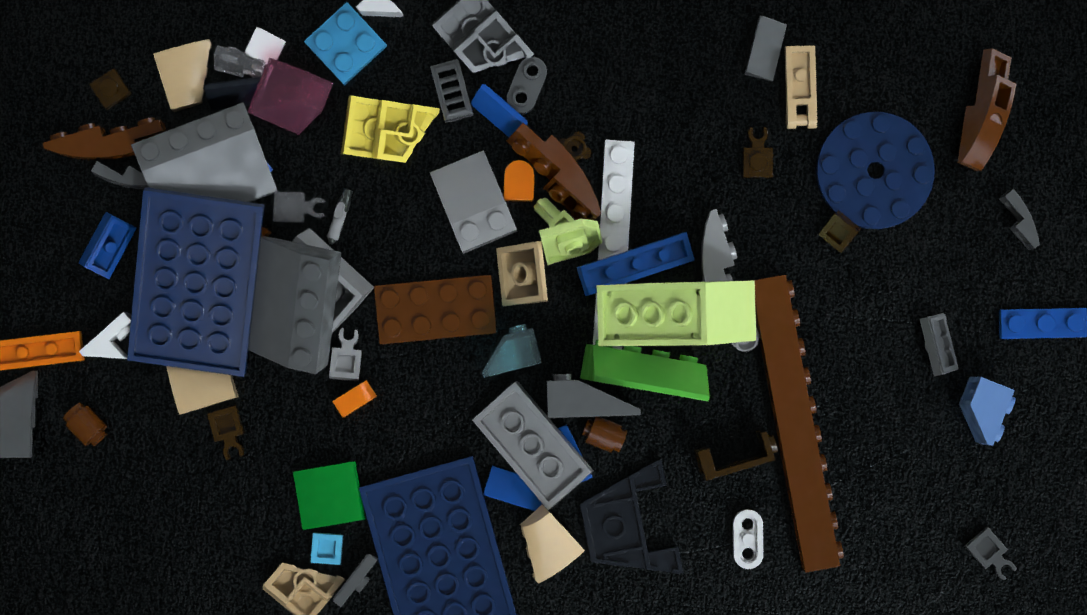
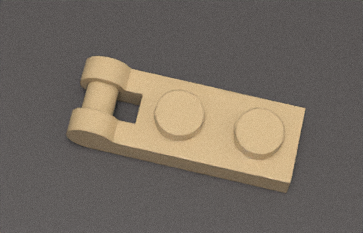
(800, 86)

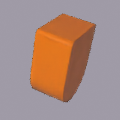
(519, 182)
(354, 399)

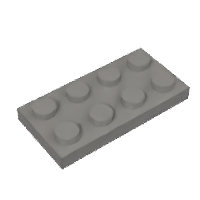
(532, 445)

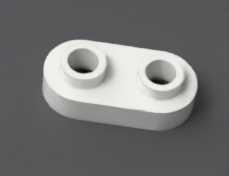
(748, 538)

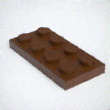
(435, 309)

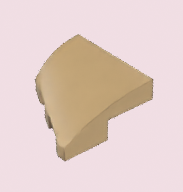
(184, 73)
(199, 388)
(548, 544)
(301, 589)

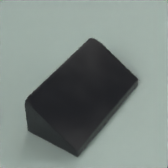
(231, 93)

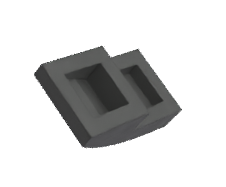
(131, 178)
(1024, 228)

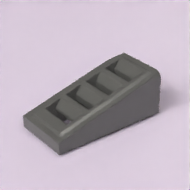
(455, 114)

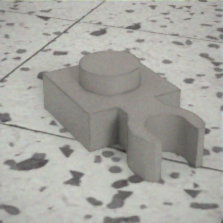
(344, 360)

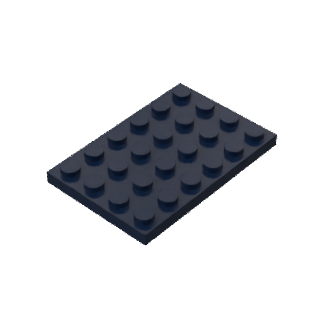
(195, 281)
(437, 543)

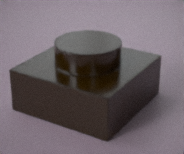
(110, 89)
(839, 231)

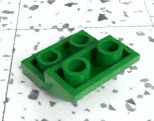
(329, 495)

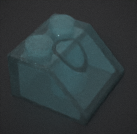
(514, 352)

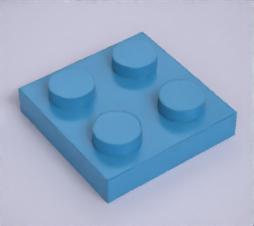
(345, 43)

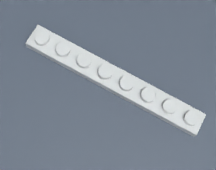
(615, 204)

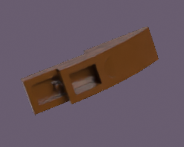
(989, 115)
(95, 144)
(566, 179)

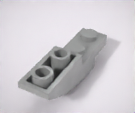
(715, 251)

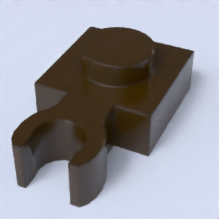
(757, 159)
(226, 426)

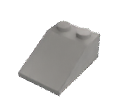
(473, 202)

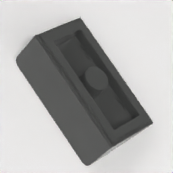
(765, 48)

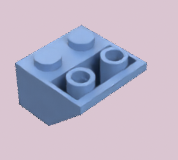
(984, 408)

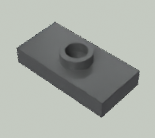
(939, 344)
(357, 580)

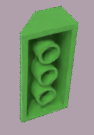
(646, 371)

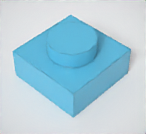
(327, 548)

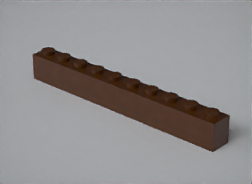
(795, 426)

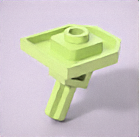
(566, 236)

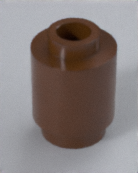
(85, 424)
(604, 434)

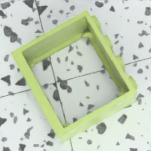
(676, 313)

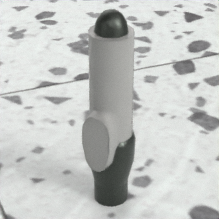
(339, 216)

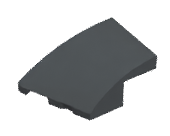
(480, 35)
(18, 416)

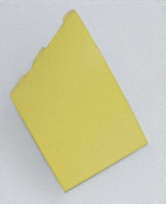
(384, 128)

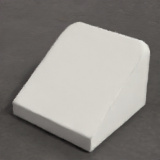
(264, 45)

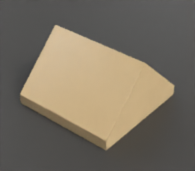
(522, 274)

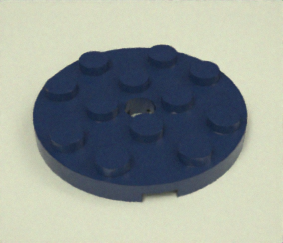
(881, 140)

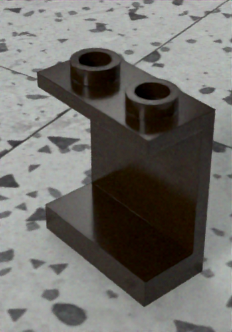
(708, 471)

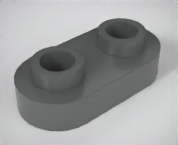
(526, 84)

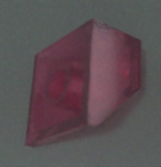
(289, 96)

